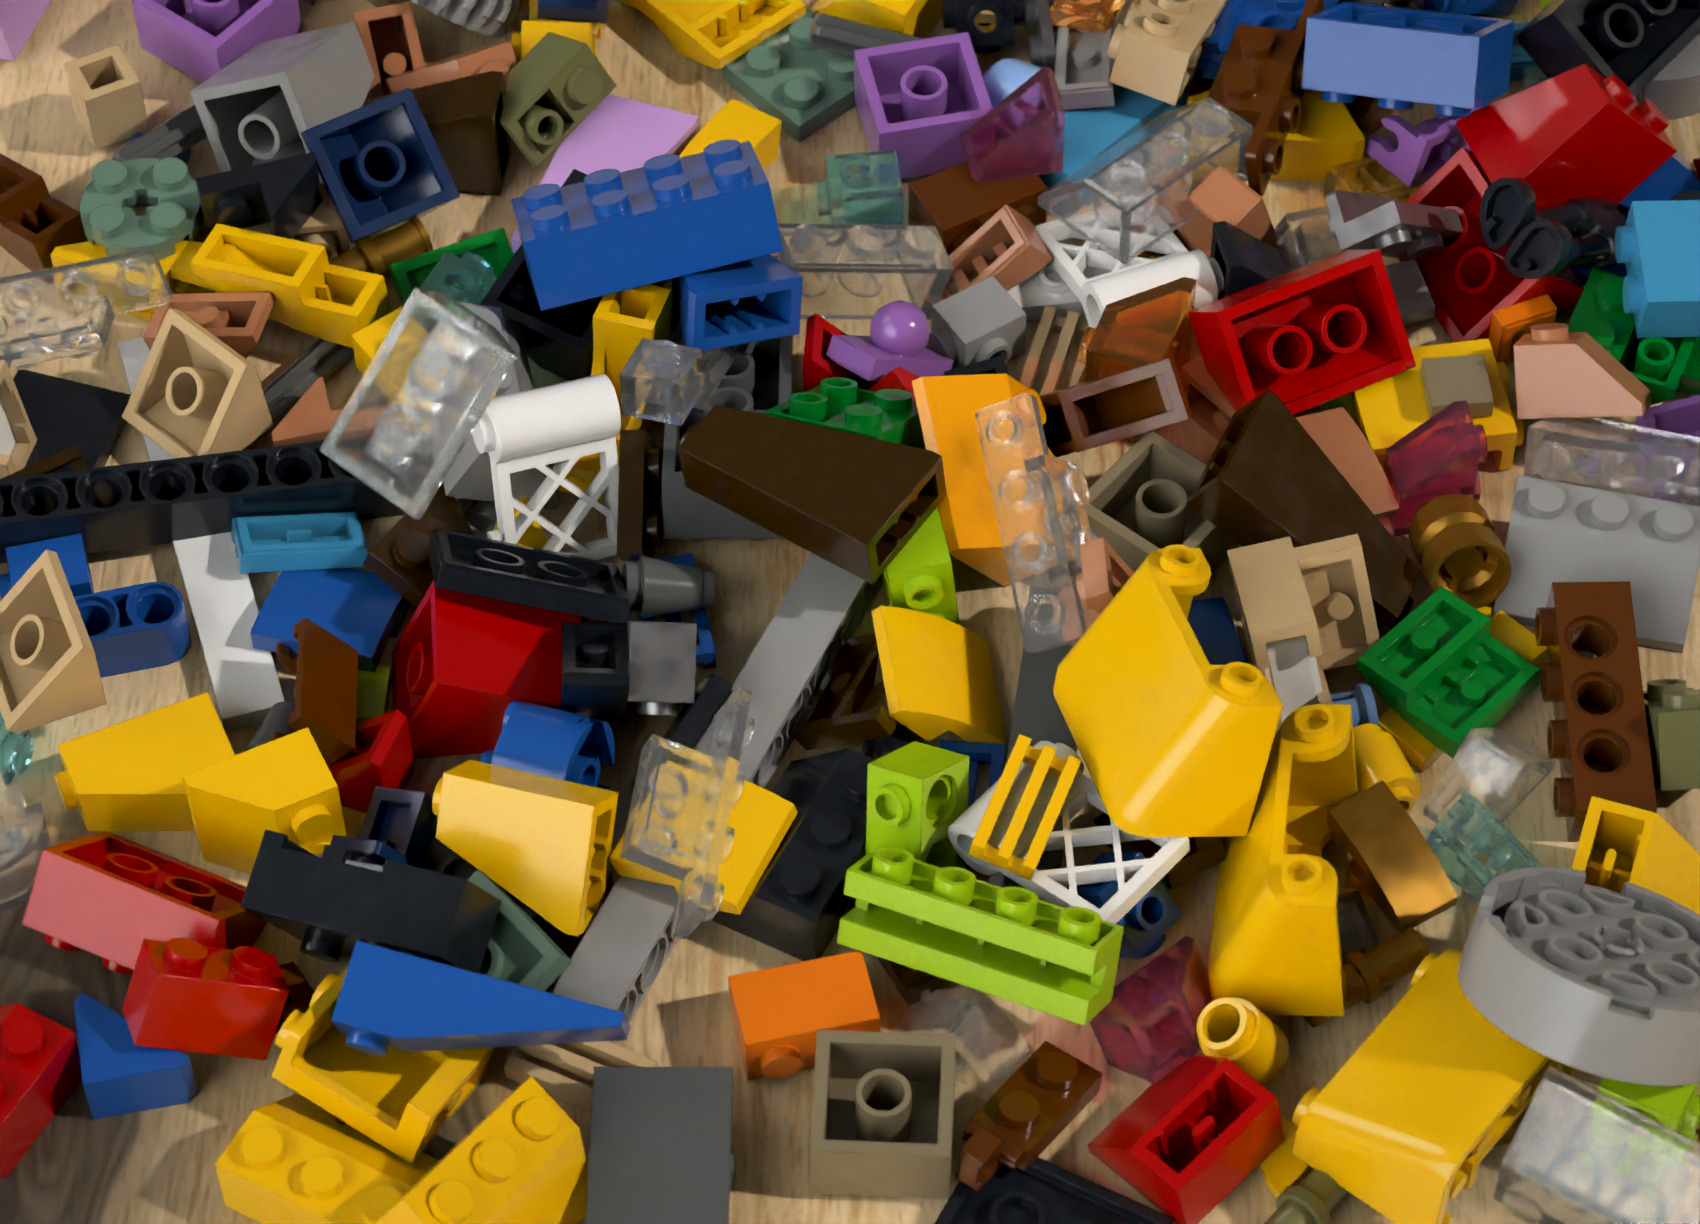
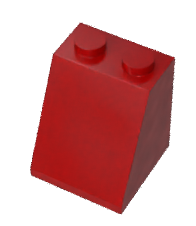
(1570, 138)
(466, 664)

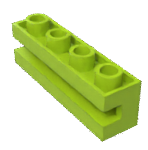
(981, 934)

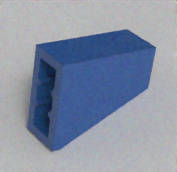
(738, 303)

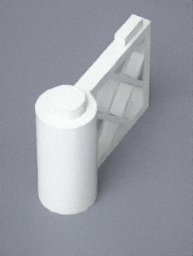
(1128, 278)
(549, 428)
(1050, 883)

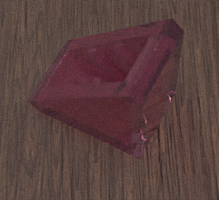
(1019, 134)

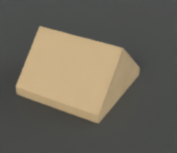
(197, 393)
(45, 651)

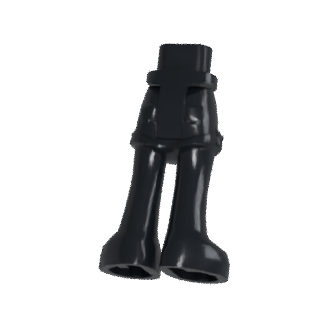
(1551, 237)

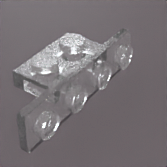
(74, 305)
(1039, 521)
(684, 811)

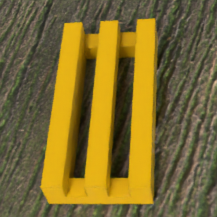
(1044, 762)

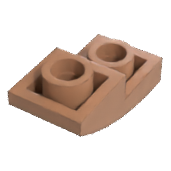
(1353, 457)

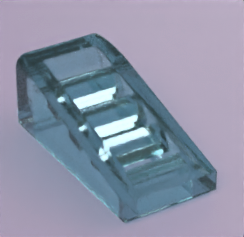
(1484, 834)

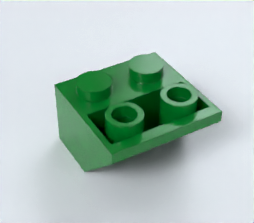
(1652, 360)
(843, 407)

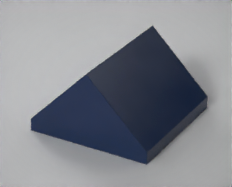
(381, 165)

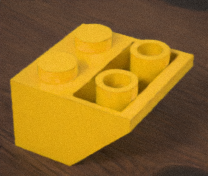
(1637, 848)

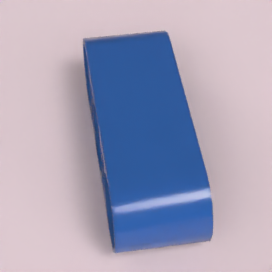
(136, 627)

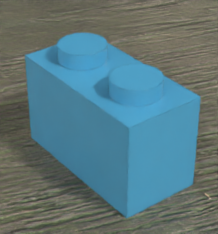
(1662, 267)

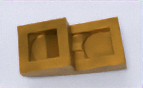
(1394, 855)

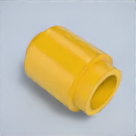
(1382, 759)
(1244, 1036)

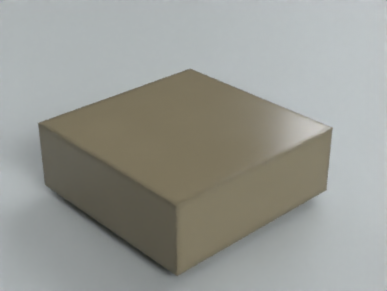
(1455, 380)

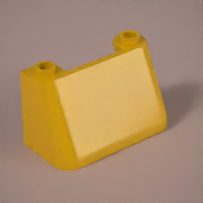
(1157, 725)
(1275, 892)
(1419, 1100)

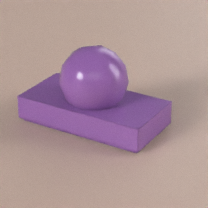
(895, 340)

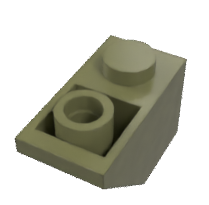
(552, 94)
(1673, 733)

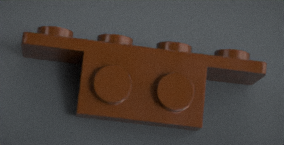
(1264, 87)

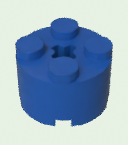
(553, 744)

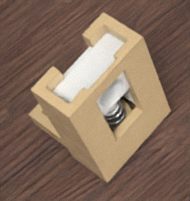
(1303, 613)

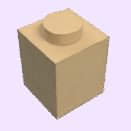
(106, 96)

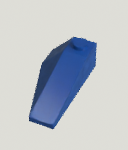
(436, 1006)

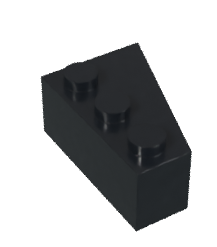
(391, 906)

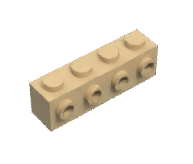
(1162, 45)

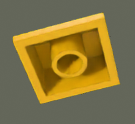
(270, 788)

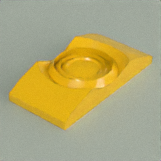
(718, 29)

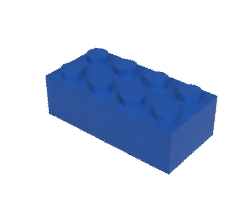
(646, 223)

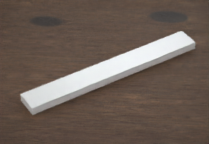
(220, 603)

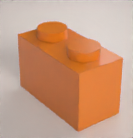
(785, 1005)

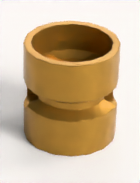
(1460, 549)

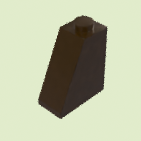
(468, 130)

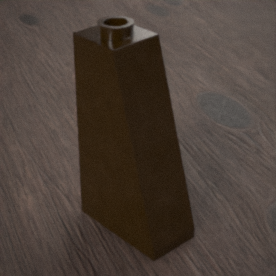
(1278, 483)
(815, 485)

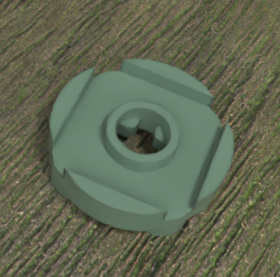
(121, 186)

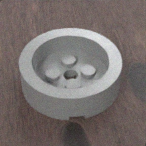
(1588, 974)

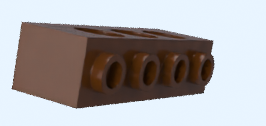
(1599, 621)

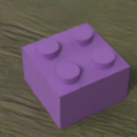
(211, 34)
(920, 100)

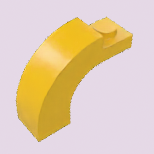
(617, 330)

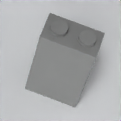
(278, 91)

